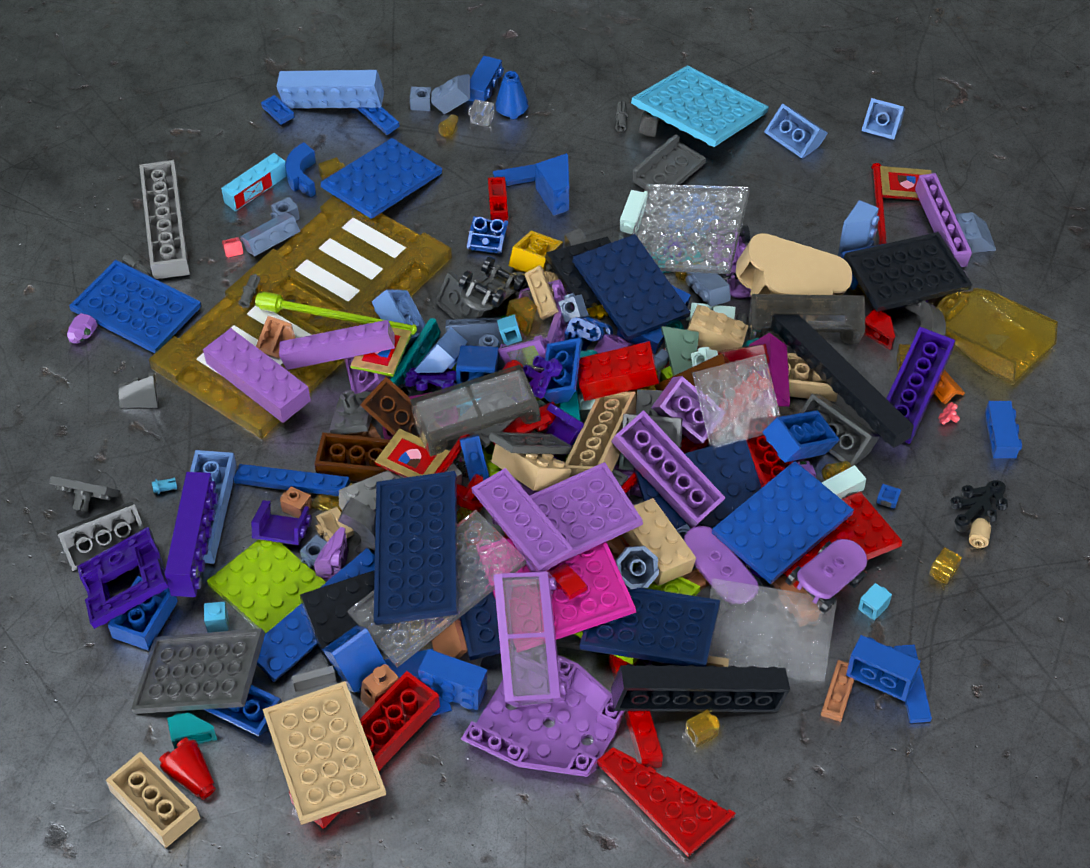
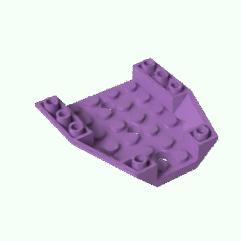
(526, 743)

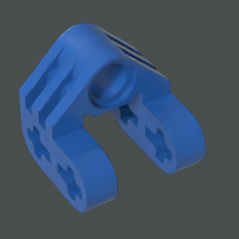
(587, 329)

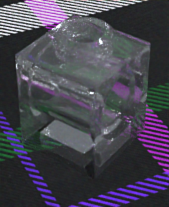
(481, 112)

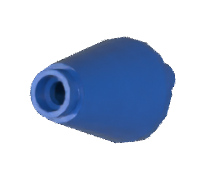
(511, 96)

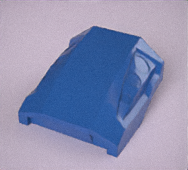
(487, 235)

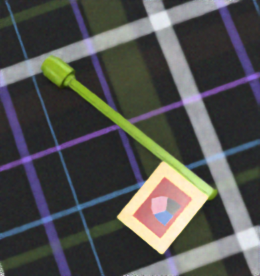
(379, 362)

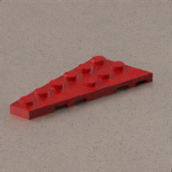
(671, 805)

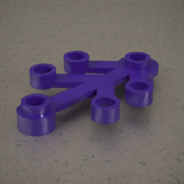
(552, 369)
(422, 379)

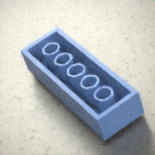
(330, 89)
(222, 469)

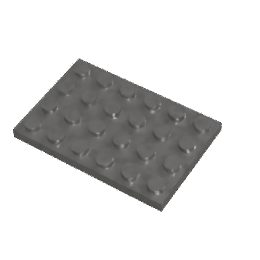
(199, 671)

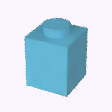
(509, 330)
(875, 601)
(216, 617)

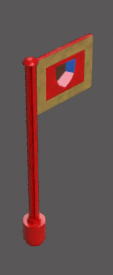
(895, 184)
(409, 458)

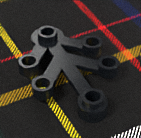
(993, 489)

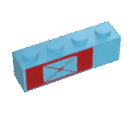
(254, 182)

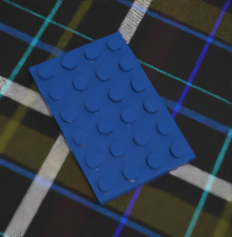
(381, 178)
(136, 306)
(782, 522)

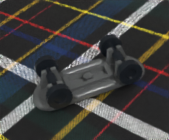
(489, 289)

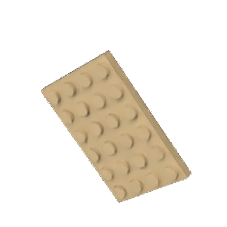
(323, 752)

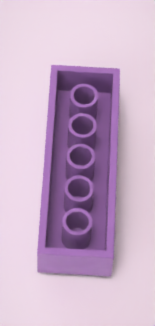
(257, 375)
(668, 469)

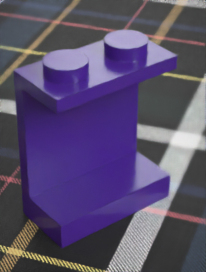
(564, 427)
(279, 528)

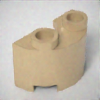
(329, 524)

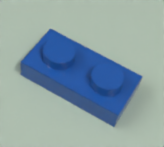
(277, 109)

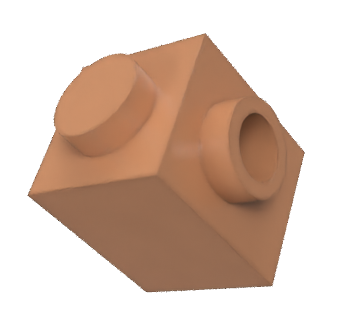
(294, 502)

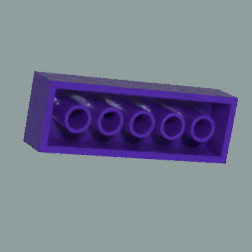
(920, 375)
(191, 534)

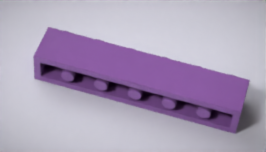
(942, 216)
(337, 344)

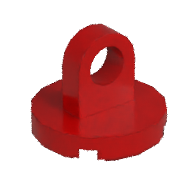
(466, 498)

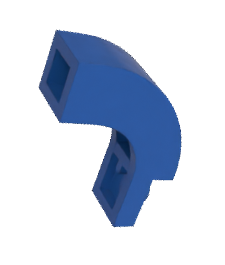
(296, 163)

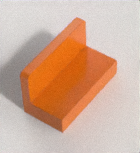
(947, 388)

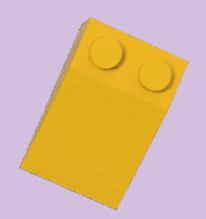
(531, 251)

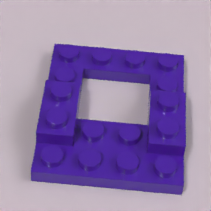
(96, 572)

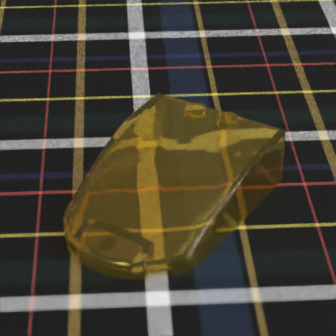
(997, 332)

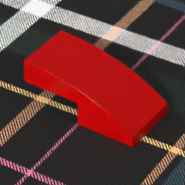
(568, 581)

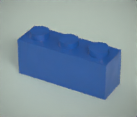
(485, 78)
(1003, 429)

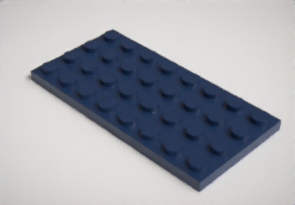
(416, 548)

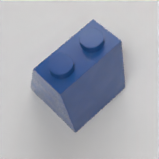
(553, 183)
(476, 362)
(354, 656)

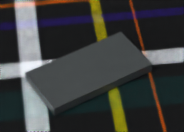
(530, 443)

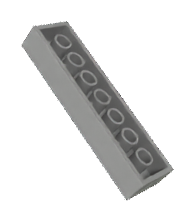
(164, 220)

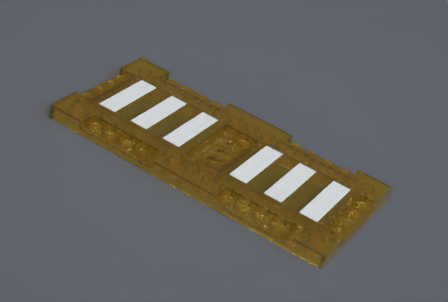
(331, 264)

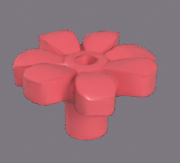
(949, 414)

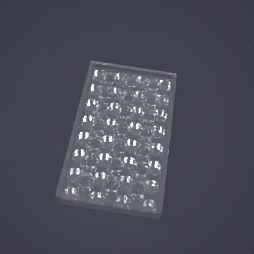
(480, 556)

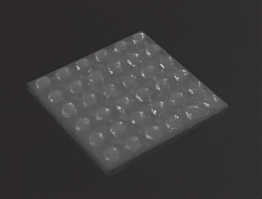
(691, 226)

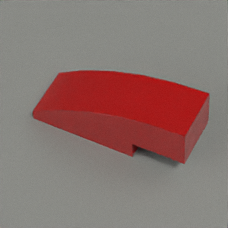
(497, 198)

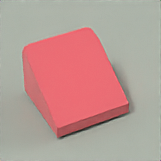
(232, 247)

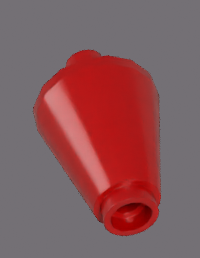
(188, 768)

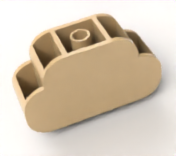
(787, 267)

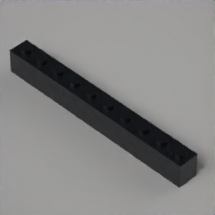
(843, 378)

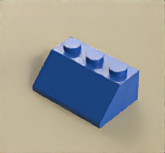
(564, 385)
(251, 716)

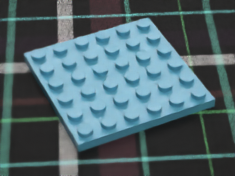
(700, 105)

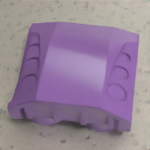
(332, 556)

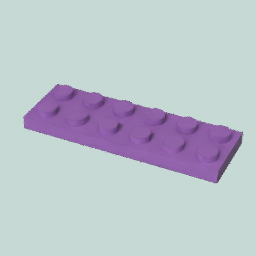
(523, 521)

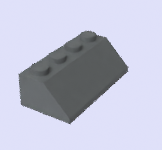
(855, 438)
(99, 533)

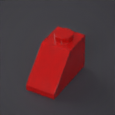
(880, 329)

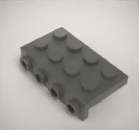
(668, 165)

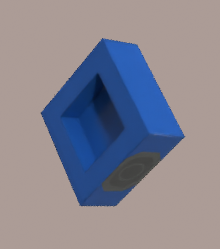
(888, 496)

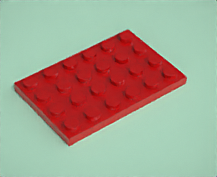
(863, 527)

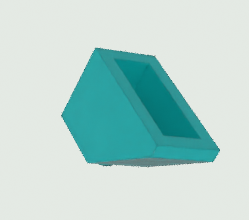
(190, 726)

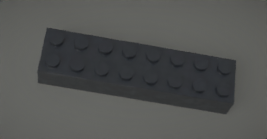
(699, 688)

